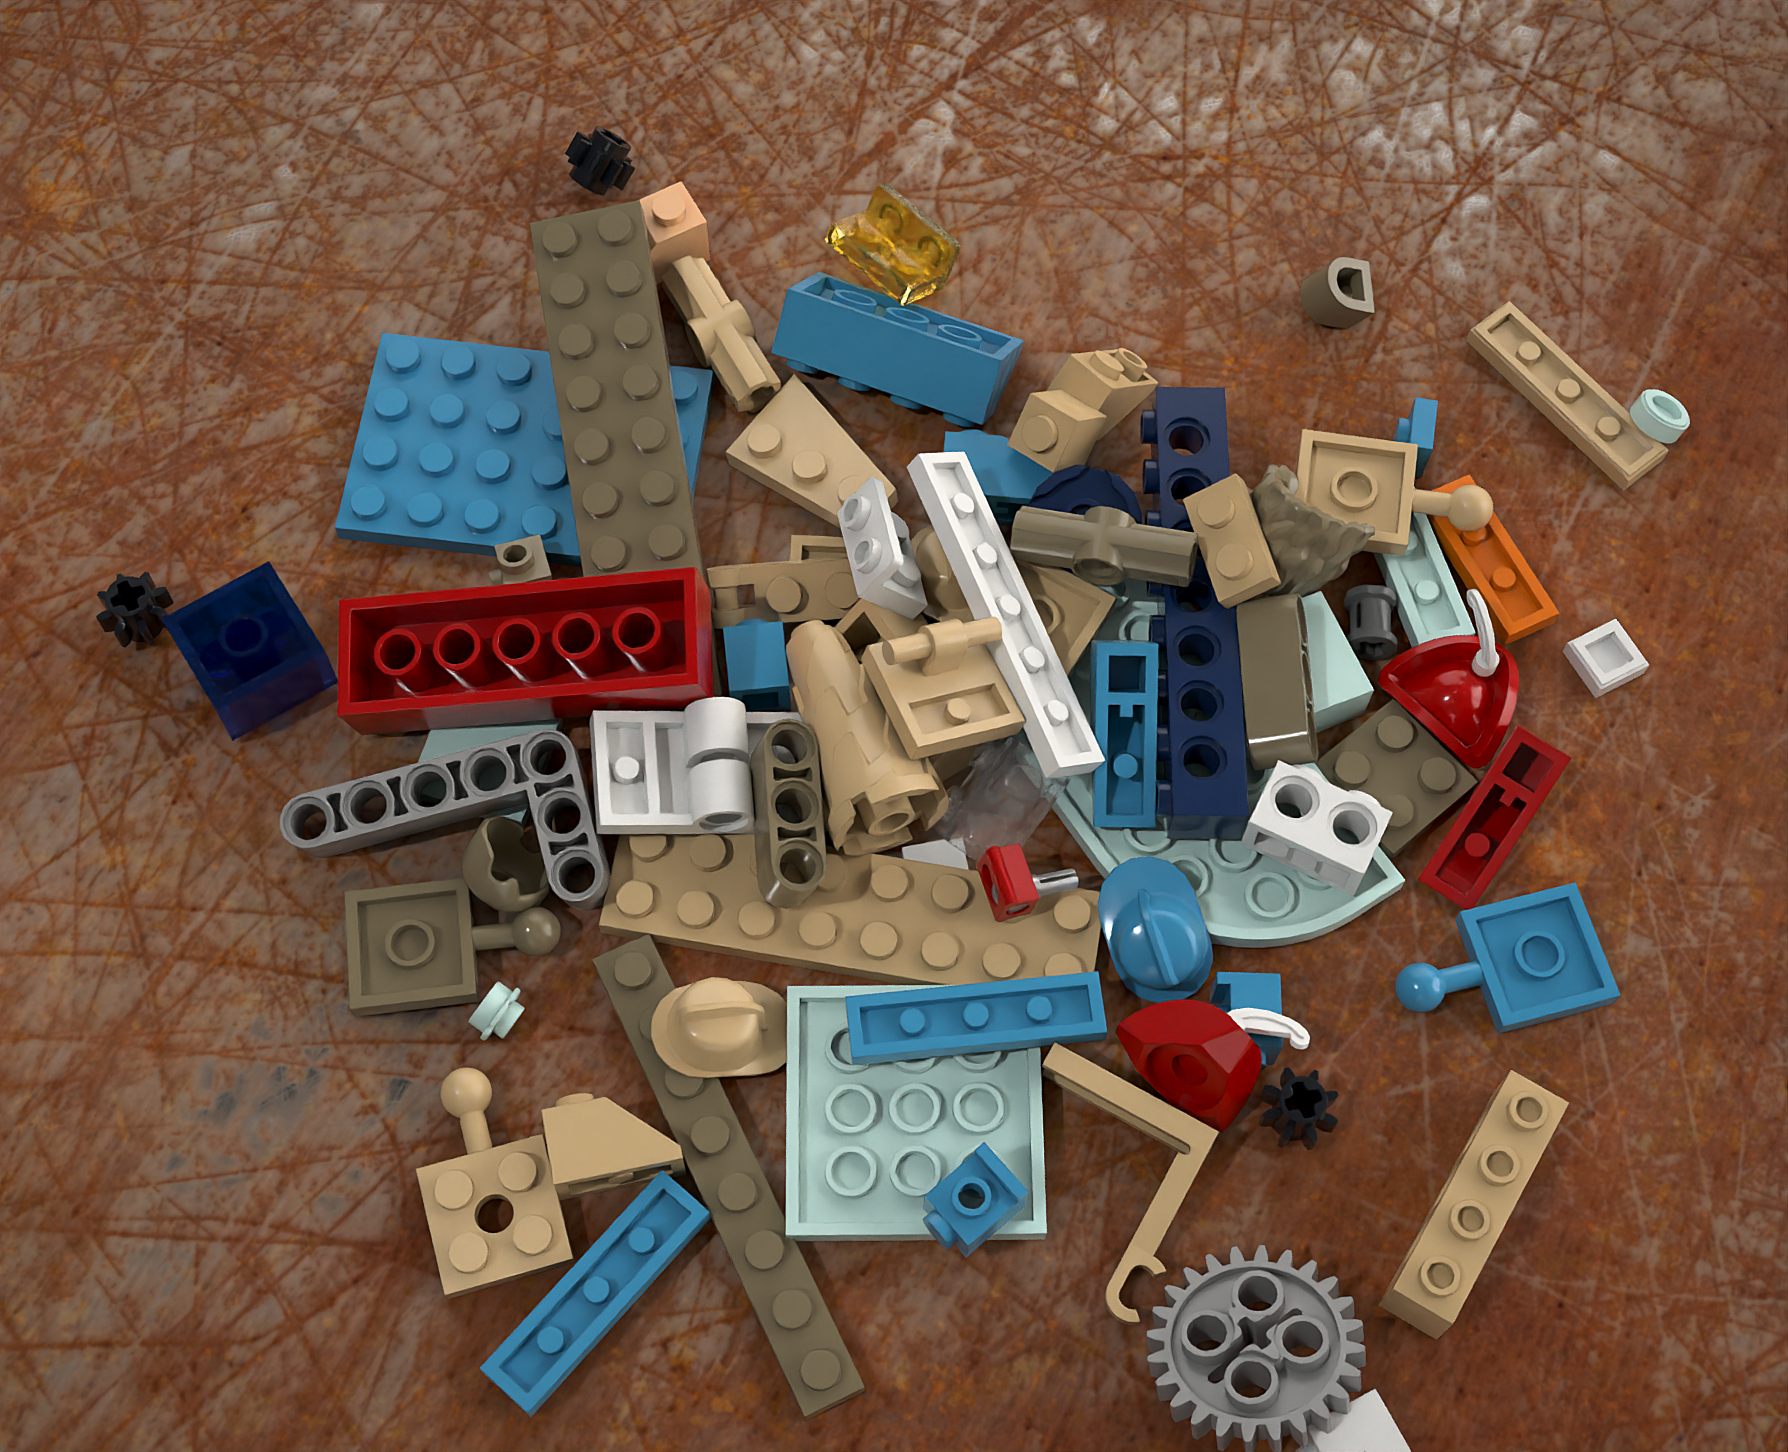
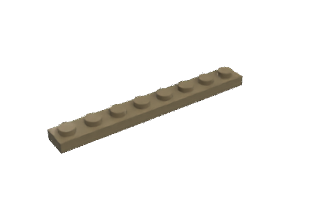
(734, 1194)

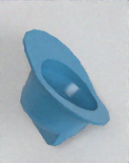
(1155, 929)

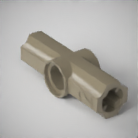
(1104, 546)

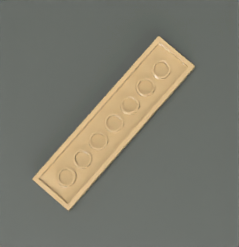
(863, 920)

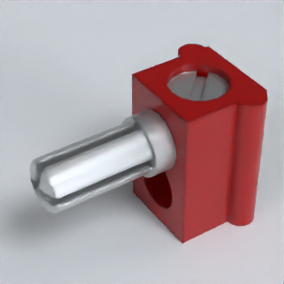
(1012, 887)

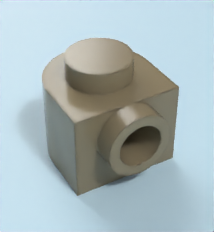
(1339, 293)
(521, 562)

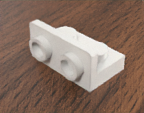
(881, 552)

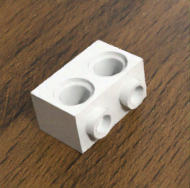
(1309, 841)

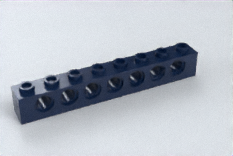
(1218, 803)

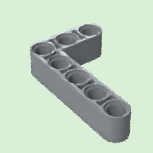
(465, 801)

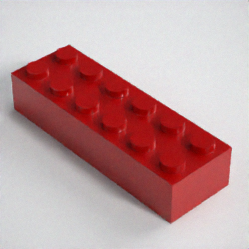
(524, 651)

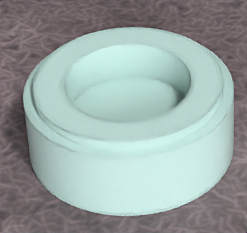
(1660, 416)

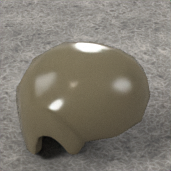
(502, 869)

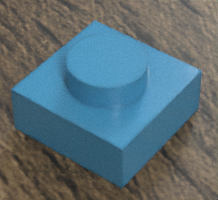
(1419, 430)

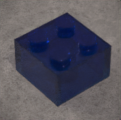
(250, 650)

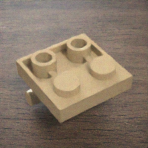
(944, 687)

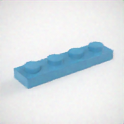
(975, 1018)
(595, 1293)

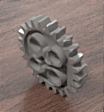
(1256, 1350)

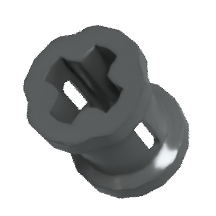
(1371, 621)

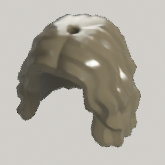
(1303, 540)

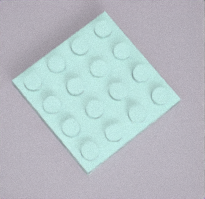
(888, 1132)

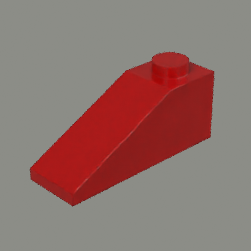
(1494, 818)

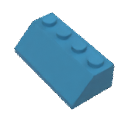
(895, 348)

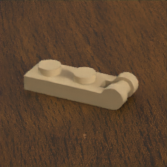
(783, 591)

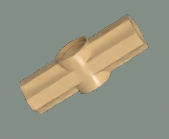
(720, 334)

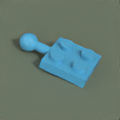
(1529, 958)

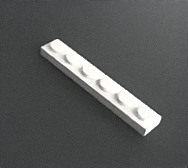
(996, 589)

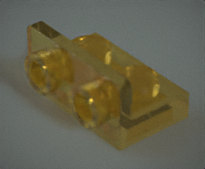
(896, 246)

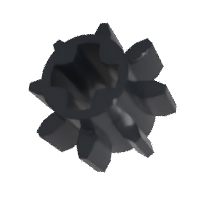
(600, 160)
(134, 609)
(1305, 1093)

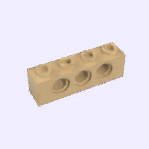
(1473, 1205)

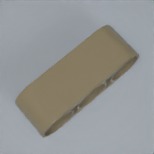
(1276, 681)
(801, 789)

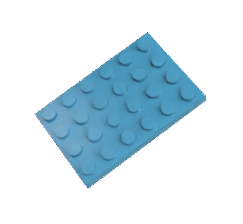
(470, 449)

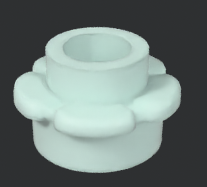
(497, 1011)

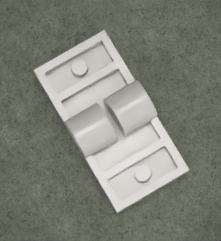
(680, 768)

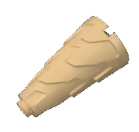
(864, 770)

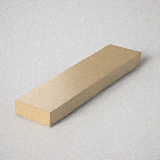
(1566, 395)

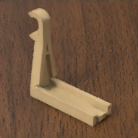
(1158, 1121)

